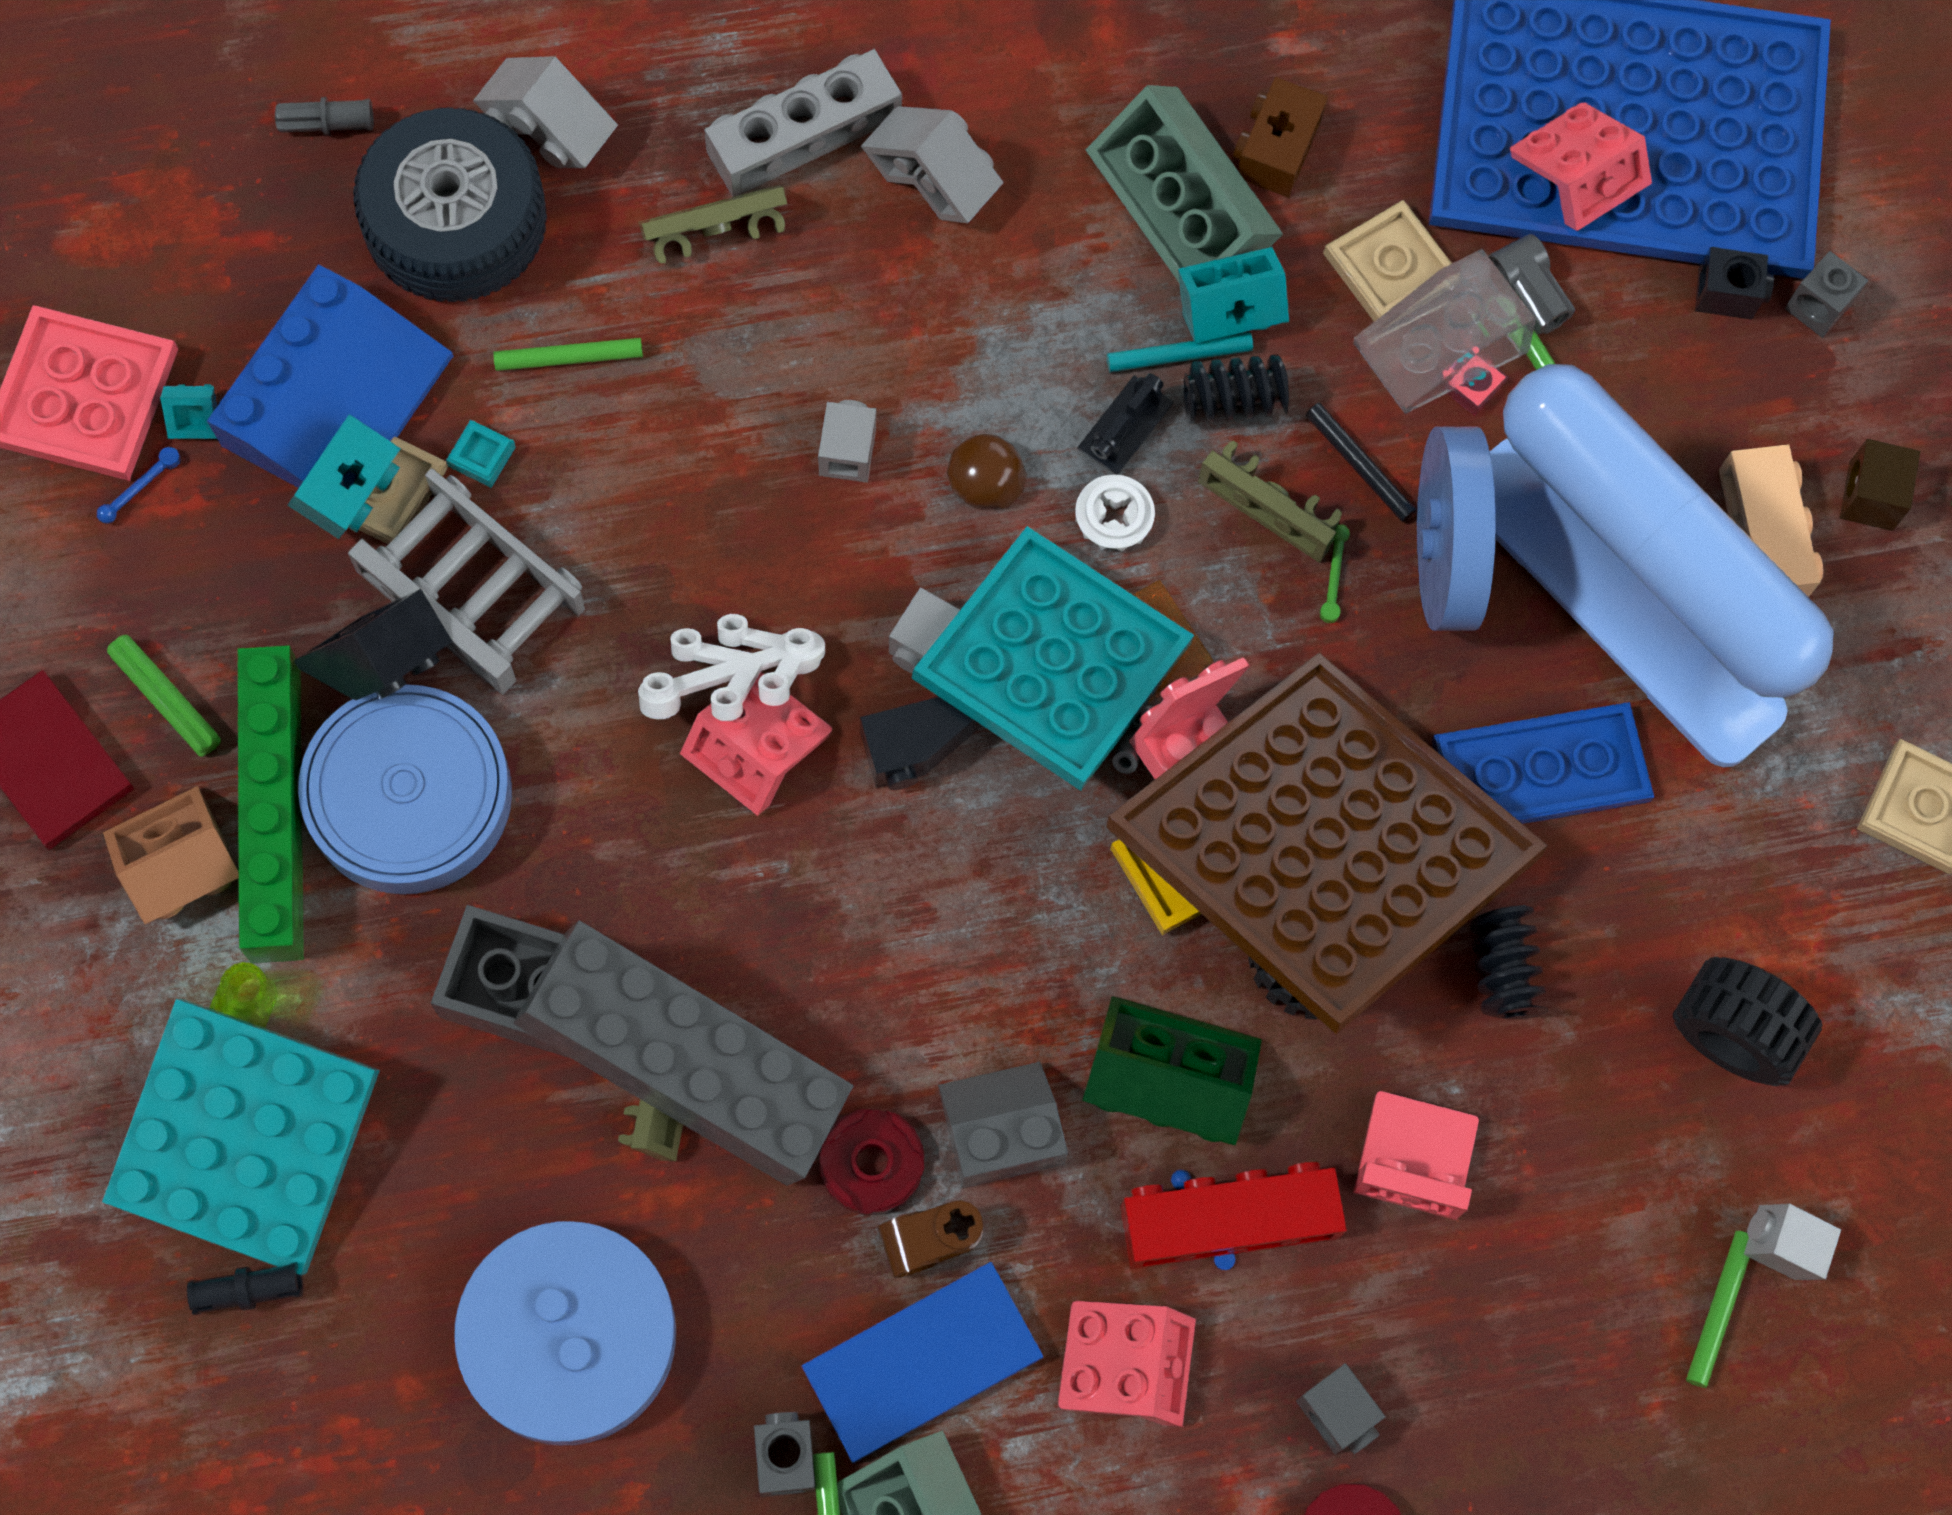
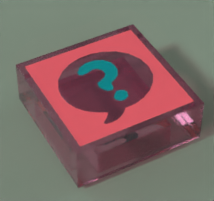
(1478, 392)

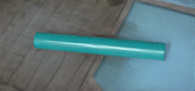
(1179, 352)

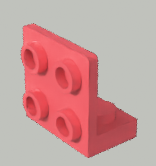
(1589, 159)
(1185, 716)
(756, 749)
(1417, 1155)
(1127, 1361)

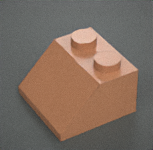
(171, 856)

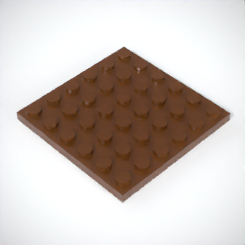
(1326, 840)

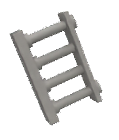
(488, 660)

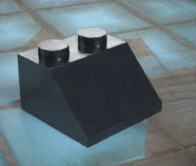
(379, 649)

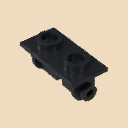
(1126, 423)

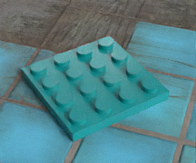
(1052, 657)
(241, 1136)

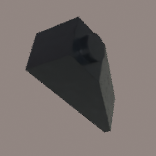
(912, 740)

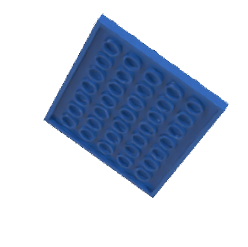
(1714, 88)

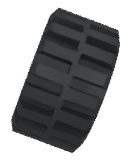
(1747, 1021)

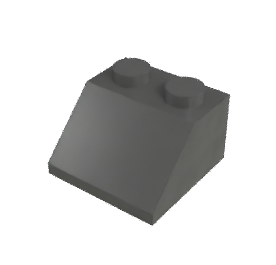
(1003, 1124)

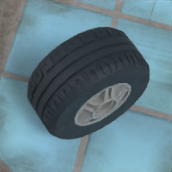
(450, 204)

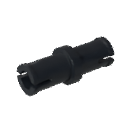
(244, 1288)

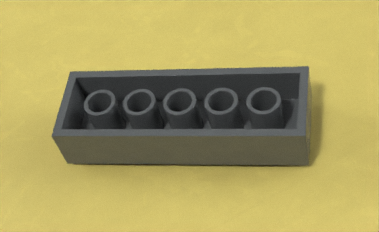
(683, 1054)

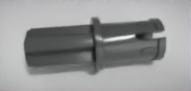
(324, 116)

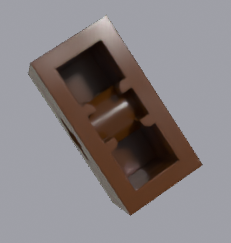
(1293, 115)

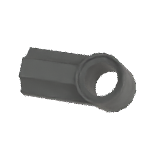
(1528, 273)

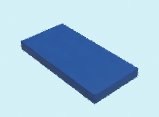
(1554, 762)
(922, 1362)

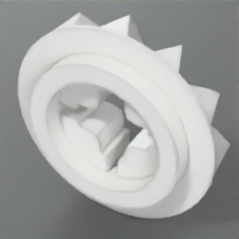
(1115, 492)

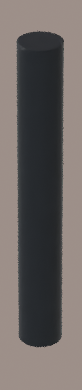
(1361, 462)

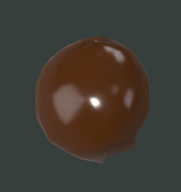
(986, 471)

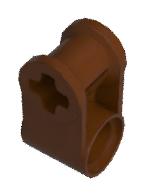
(919, 1238)

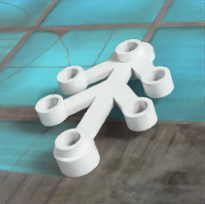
(793, 652)

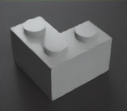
(551, 106)
(937, 157)

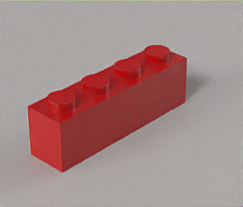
(1232, 1216)

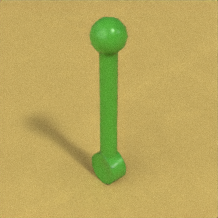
(1330, 610)

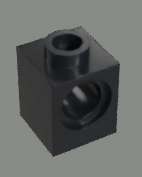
(1719, 296)

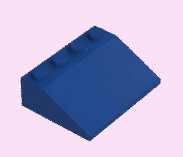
(321, 361)

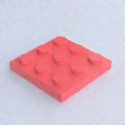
(82, 392)

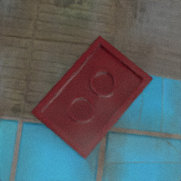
(53, 762)

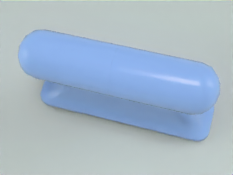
(1652, 565)

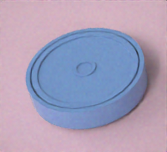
(1456, 528)
(405, 790)
(565, 1333)

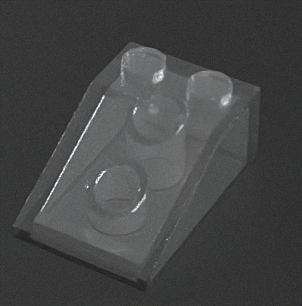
(1447, 332)

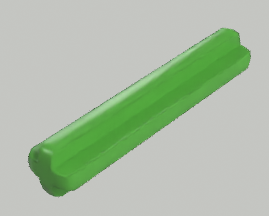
(163, 695)

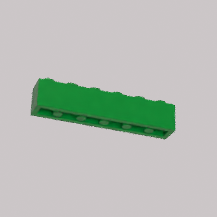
(269, 805)

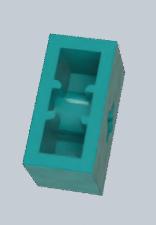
(1233, 295)
(351, 449)

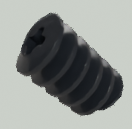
(1235, 387)
(1506, 963)

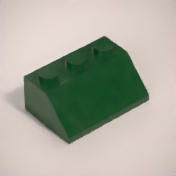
(1173, 1071)

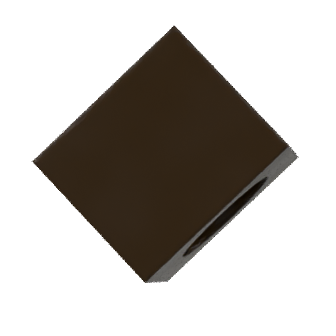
(1880, 484)

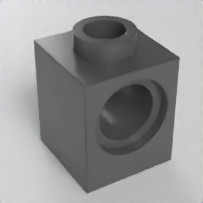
(1826, 294)
(1342, 1411)
(790, 1480)

